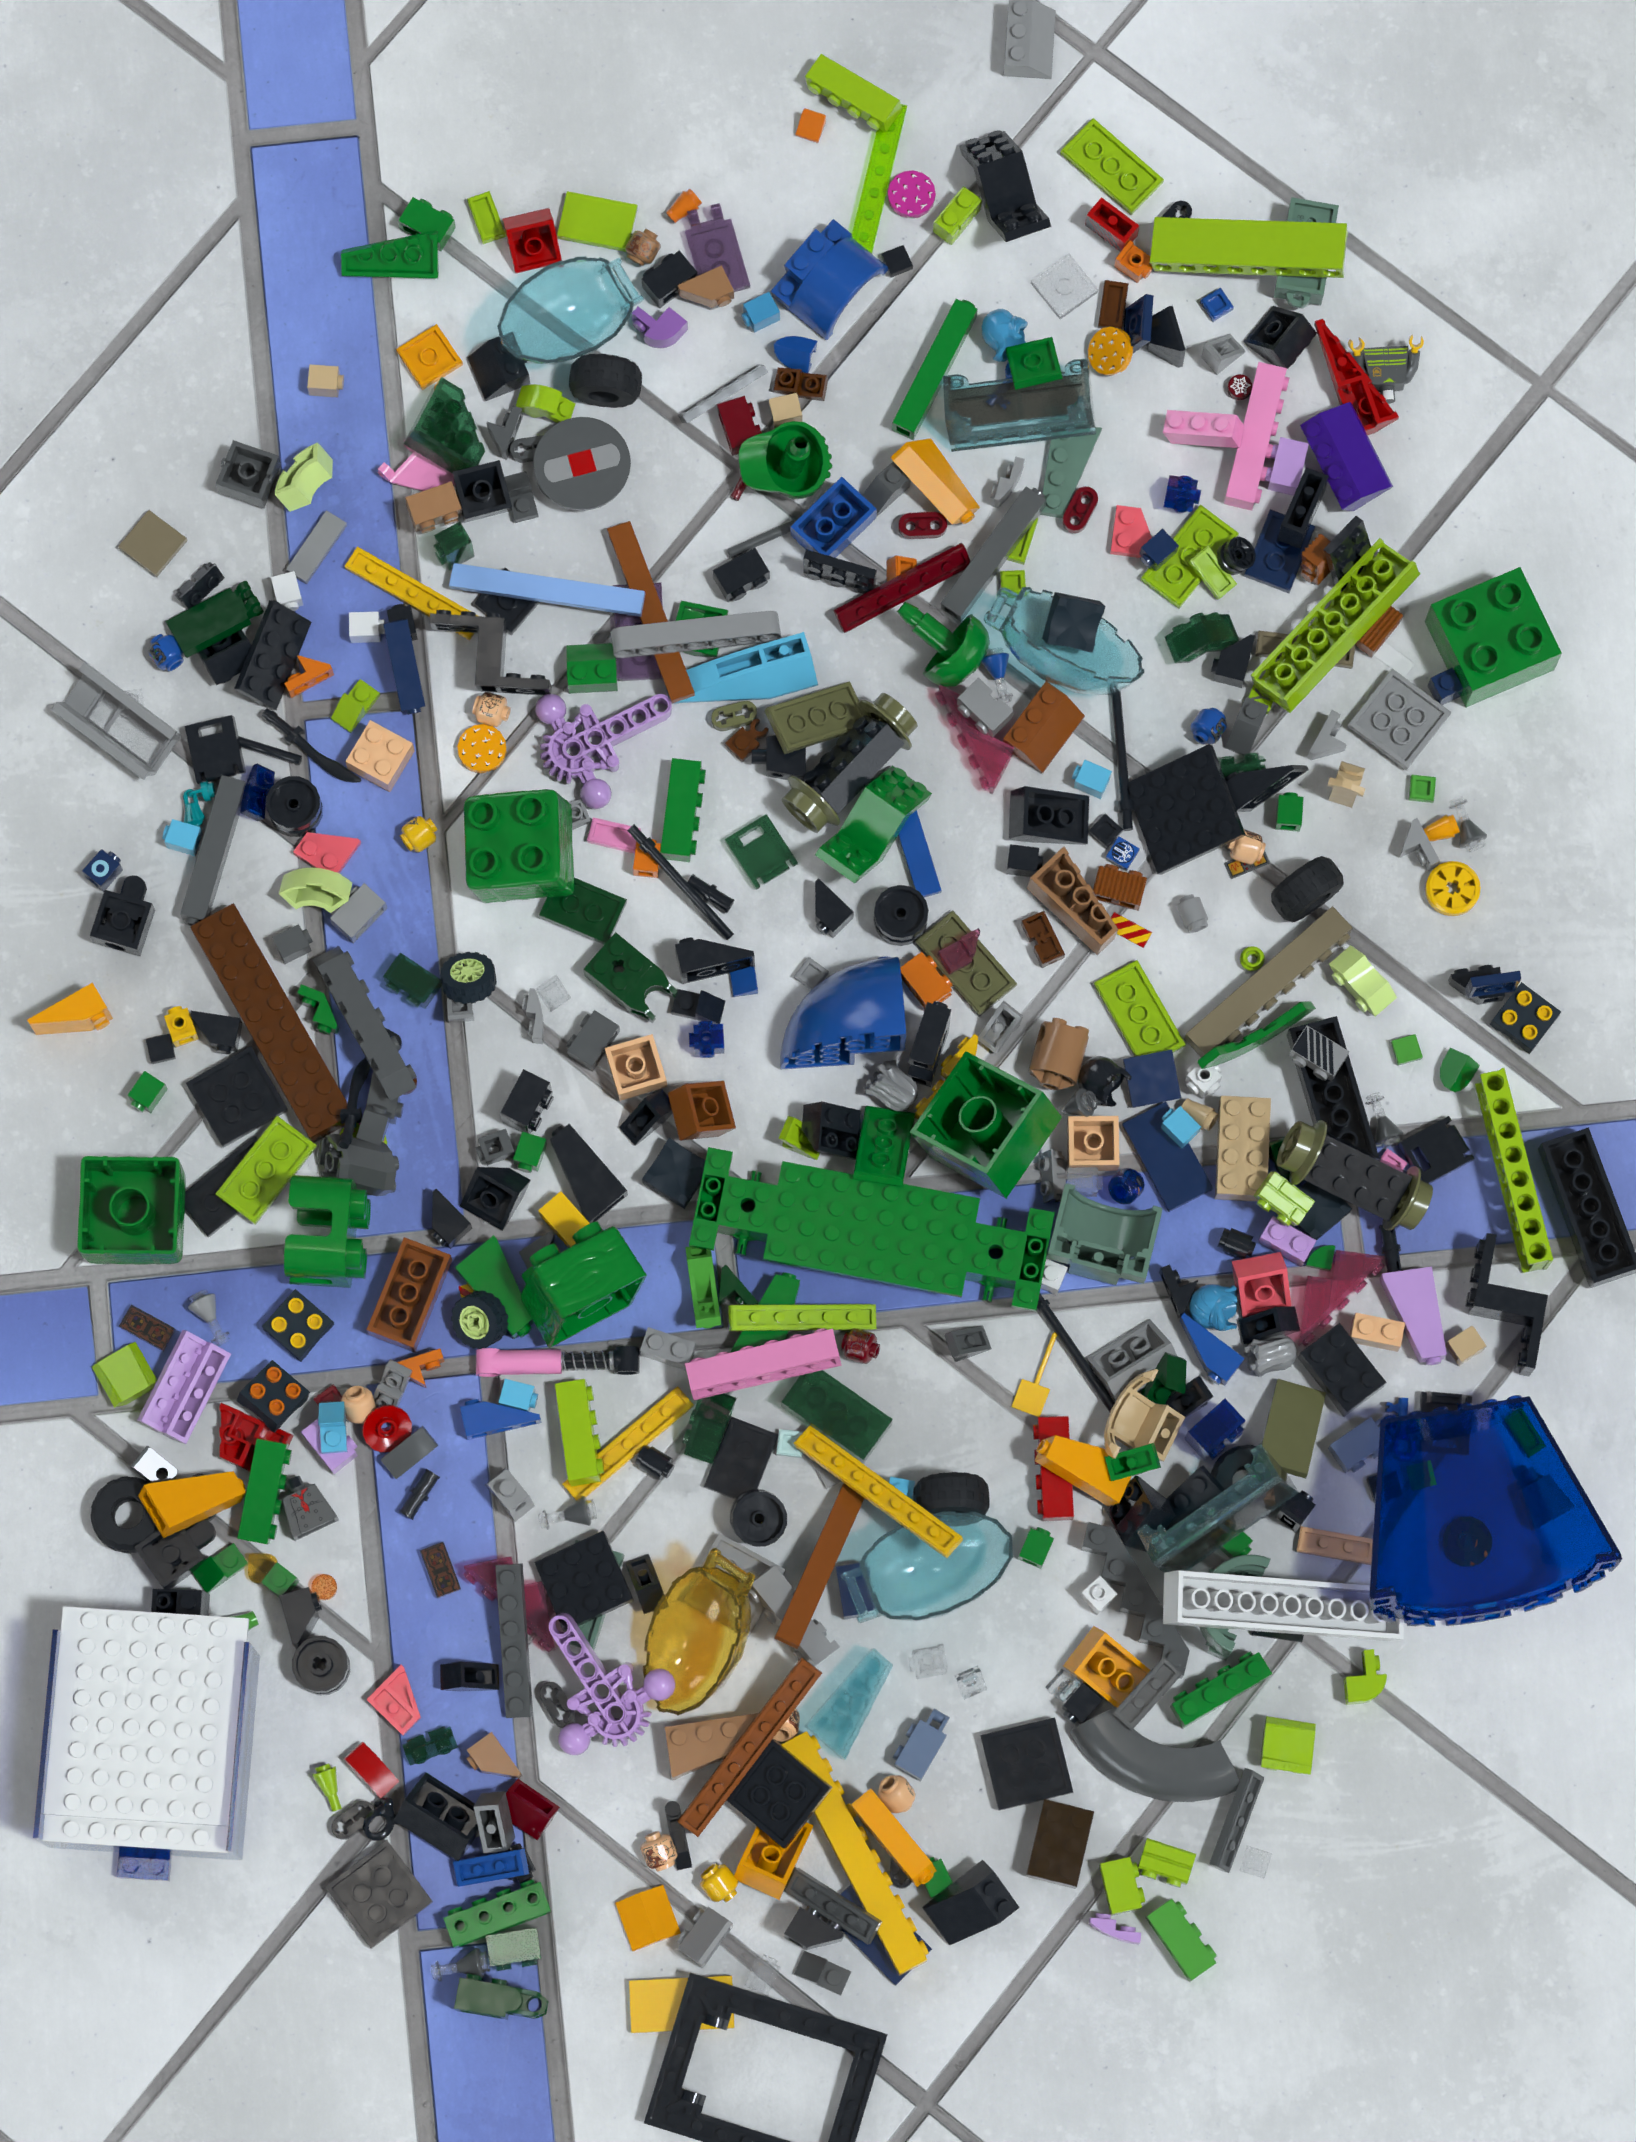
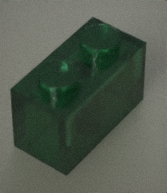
(453, 546)
(412, 981)
(514, 1948)

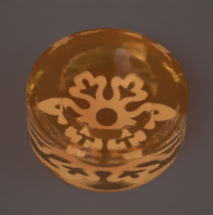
(324, 1586)

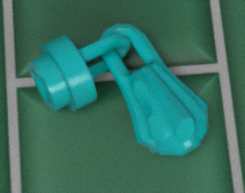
(193, 812)

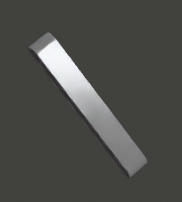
(695, 634)

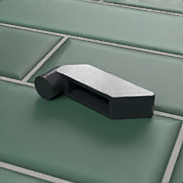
(678, 1835)

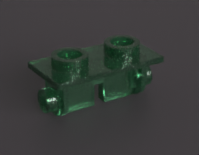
(1249, 763)
(440, 1743)

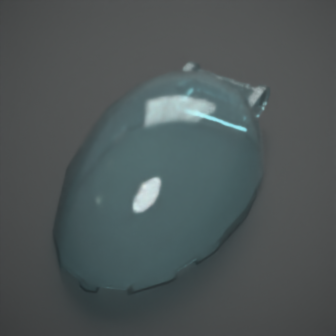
(566, 310)
(1104, 672)
(918, 1583)

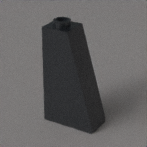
(589, 1178)

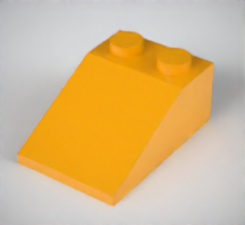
(75, 1013)
(1106, 1667)
(767, 1864)

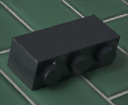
(1303, 507)

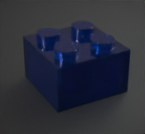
(1215, 1430)

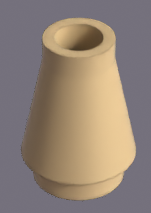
(1202, 1114)

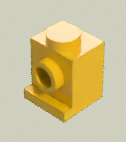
(185, 1033)

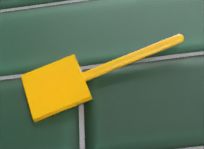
(1032, 1396)

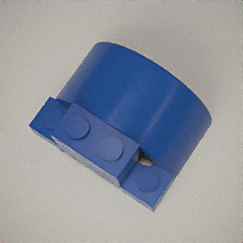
(825, 277)

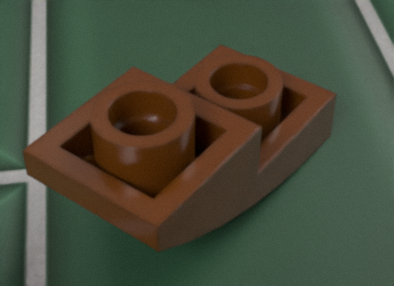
(804, 384)

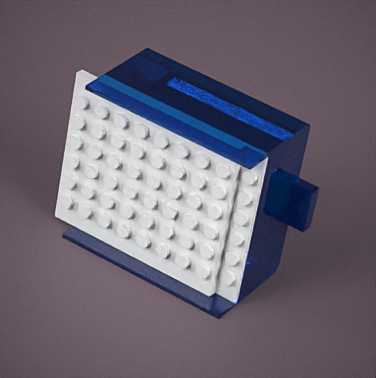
(147, 1737)

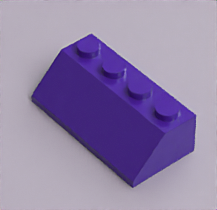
(1346, 456)

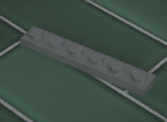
(514, 1640)

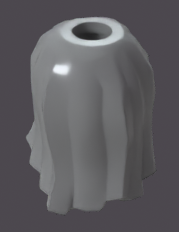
(892, 1087)
(1270, 1354)

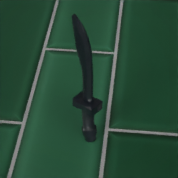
(294, 735)
(352, 1114)

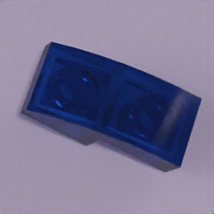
(255, 792)

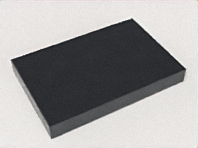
(740, 1459)

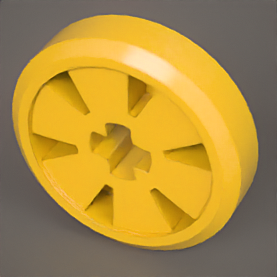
(1467, 885)

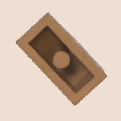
(708, 289)
(492, 1758)

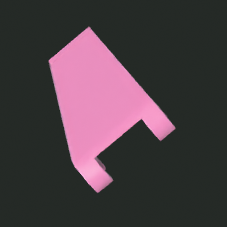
(416, 473)

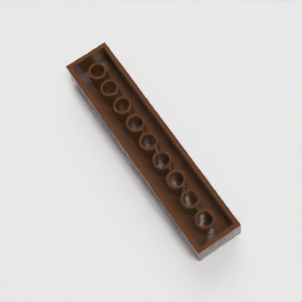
(271, 1021)

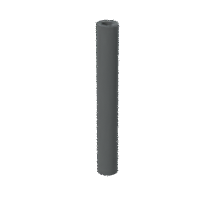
(760, 539)

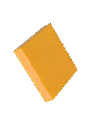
(429, 357)

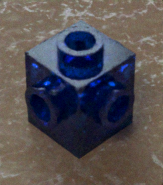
(1182, 493)
(709, 1047)

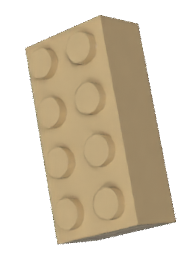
(1242, 1147)

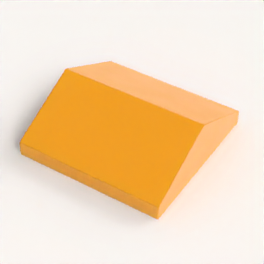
(647, 1917)

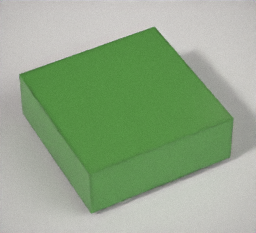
(1422, 788)
(1406, 1049)

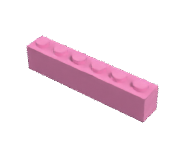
(1258, 428)
(762, 1363)

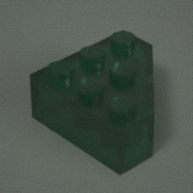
(446, 430)

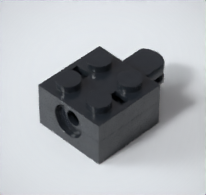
(126, 918)
(176, 1554)

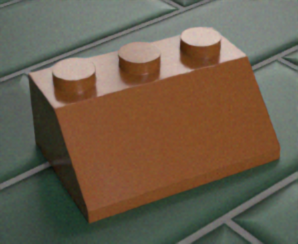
(1044, 727)

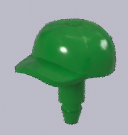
(786, 460)
(957, 651)

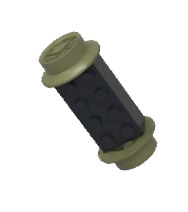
(850, 763)
(1354, 1175)

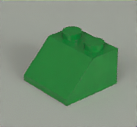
(591, 668)

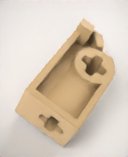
(1346, 784)

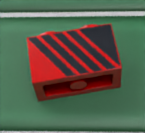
(1111, 224)

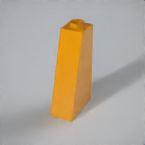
(936, 480)
(1082, 1467)
(190, 1500)
(893, 1838)

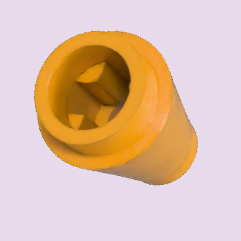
(1443, 828)

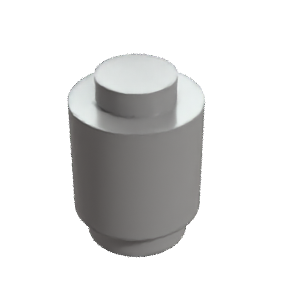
(1192, 913)

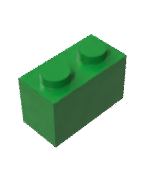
(422, 218)

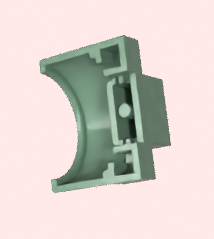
(1103, 1239)
(1218, 1639)

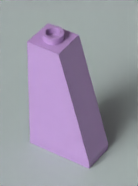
(1416, 1304)

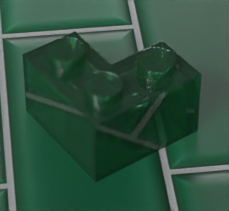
(1201, 635)
(708, 1426)

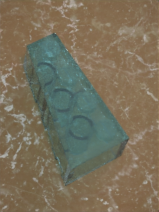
(846, 1709)

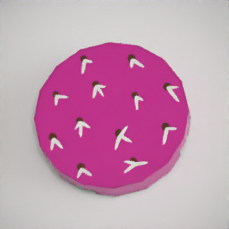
(911, 194)

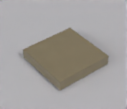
(152, 543)

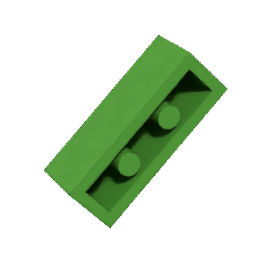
(1181, 1939)

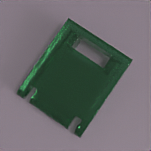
(764, 856)

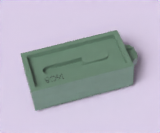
(1305, 290)

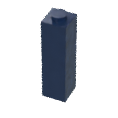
(404, 666)

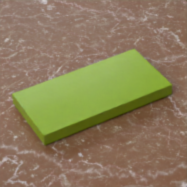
(1112, 166)
(1176, 577)
(1138, 1011)
(266, 1170)

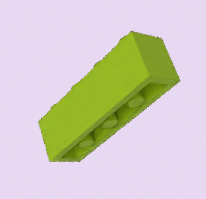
(853, 93)
(578, 1432)

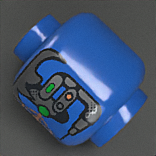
(166, 652)
(1208, 726)

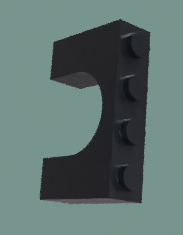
(929, 1043)

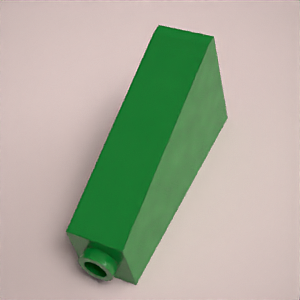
(489, 1271)
(781, 1291)

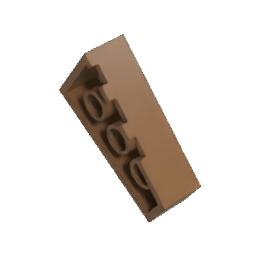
(1072, 901)
(703, 1742)

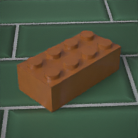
(409, 1294)

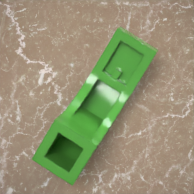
(703, 1287)

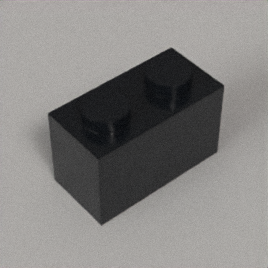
(663, 281)
(741, 575)

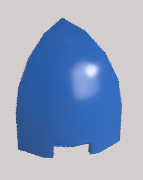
(795, 352)

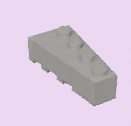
(775, 1595)

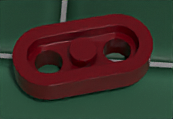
(1080, 511)
(922, 523)

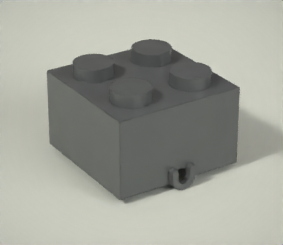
(248, 474)

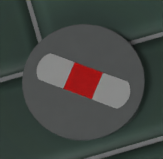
(581, 463)

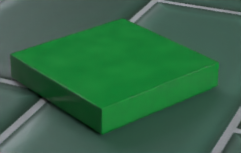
(1033, 363)

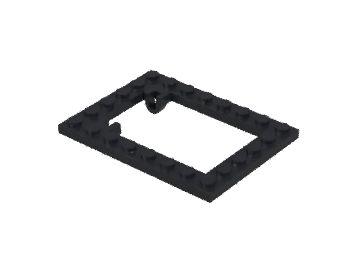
(702, 2001)

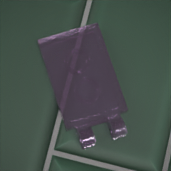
(714, 245)

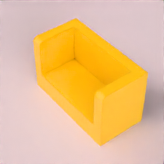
(563, 1218)

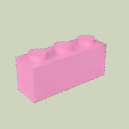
(1203, 429)

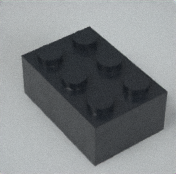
(1341, 1369)

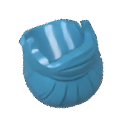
(1003, 330)
(1214, 1306)

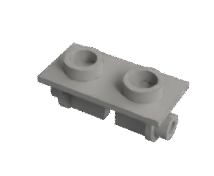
(1050, 1165)

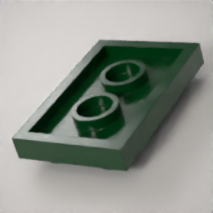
(586, 911)

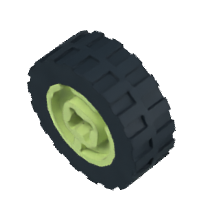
(468, 977)
(479, 1319)

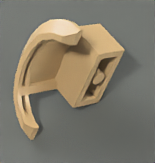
(1140, 1421)

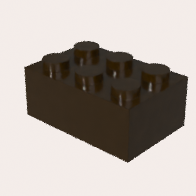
(1060, 1844)

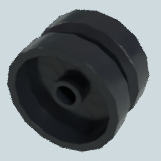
(290, 792)
(909, 904)
(753, 1503)
(319, 1650)

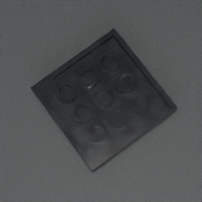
(1185, 809)

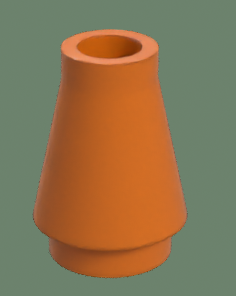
(685, 202)

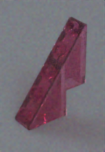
(986, 753)
(1326, 1295)
(535, 1599)

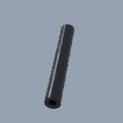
(270, 751)

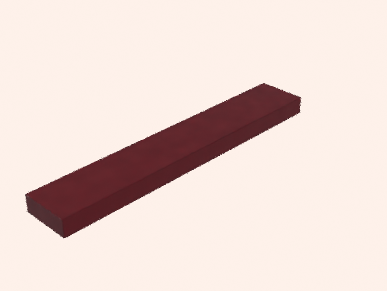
(902, 588)

